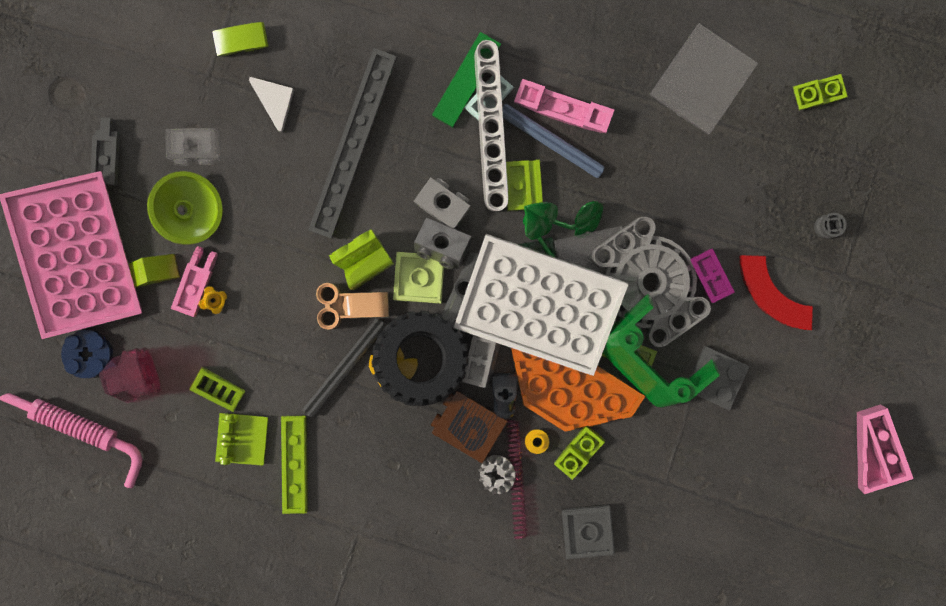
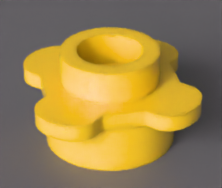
(219, 302)

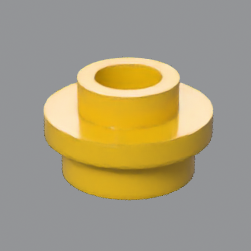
(537, 434)

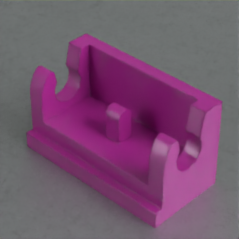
(712, 275)

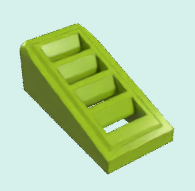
(213, 397)

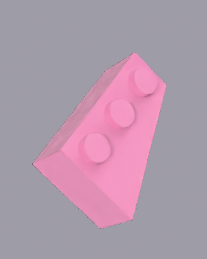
(879, 451)

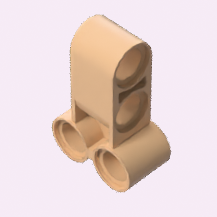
(351, 305)

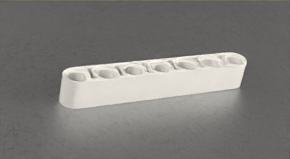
(495, 115)

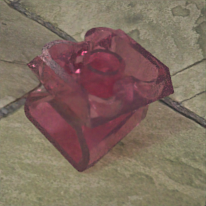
(131, 376)

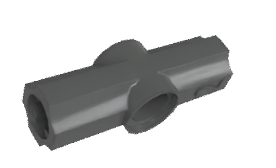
(455, 300)

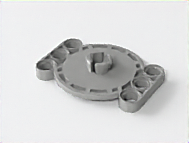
(671, 284)

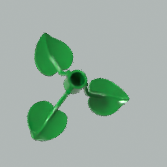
(542, 215)

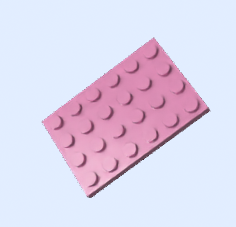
(71, 254)

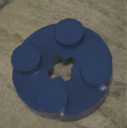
(76, 344)

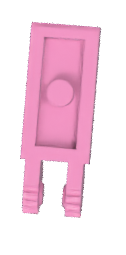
(193, 283)

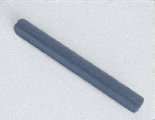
(552, 141)

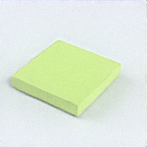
(417, 279)

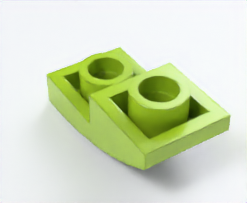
(240, 38)
(820, 92)
(579, 452)

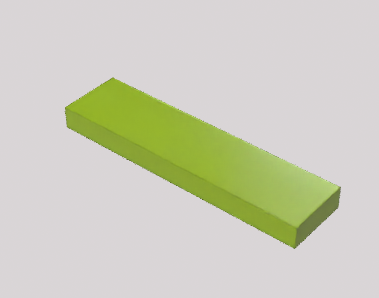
(294, 464)

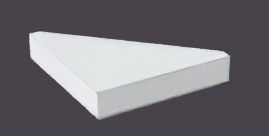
(275, 99)

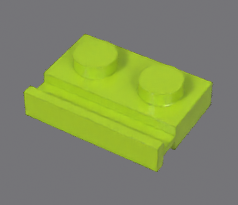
(523, 184)

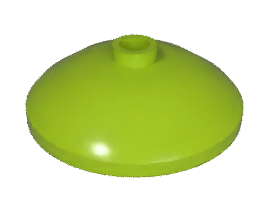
(199, 201)

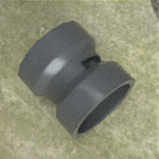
(825, 225)

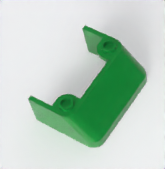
(622, 353)

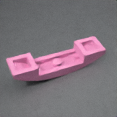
(563, 108)

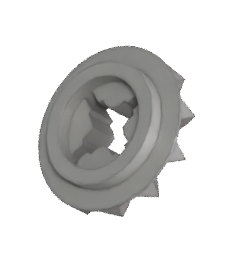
(504, 469)

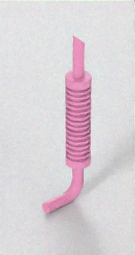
(78, 428)

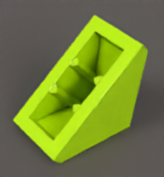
(154, 270)

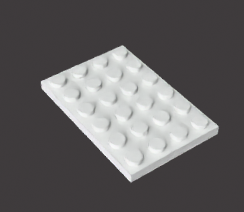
(540, 304)

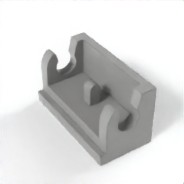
(481, 362)

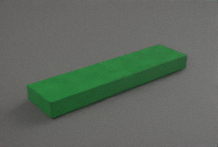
(462, 85)

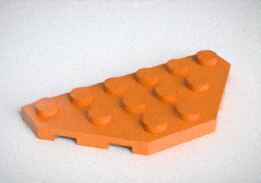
(570, 396)

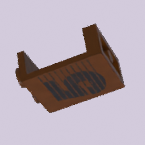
(468, 426)

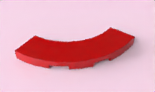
(769, 298)

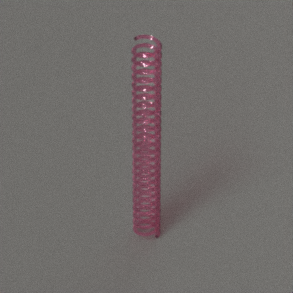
(517, 479)

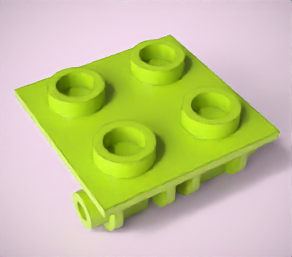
(241, 439)

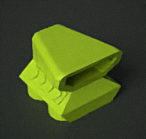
(362, 259)

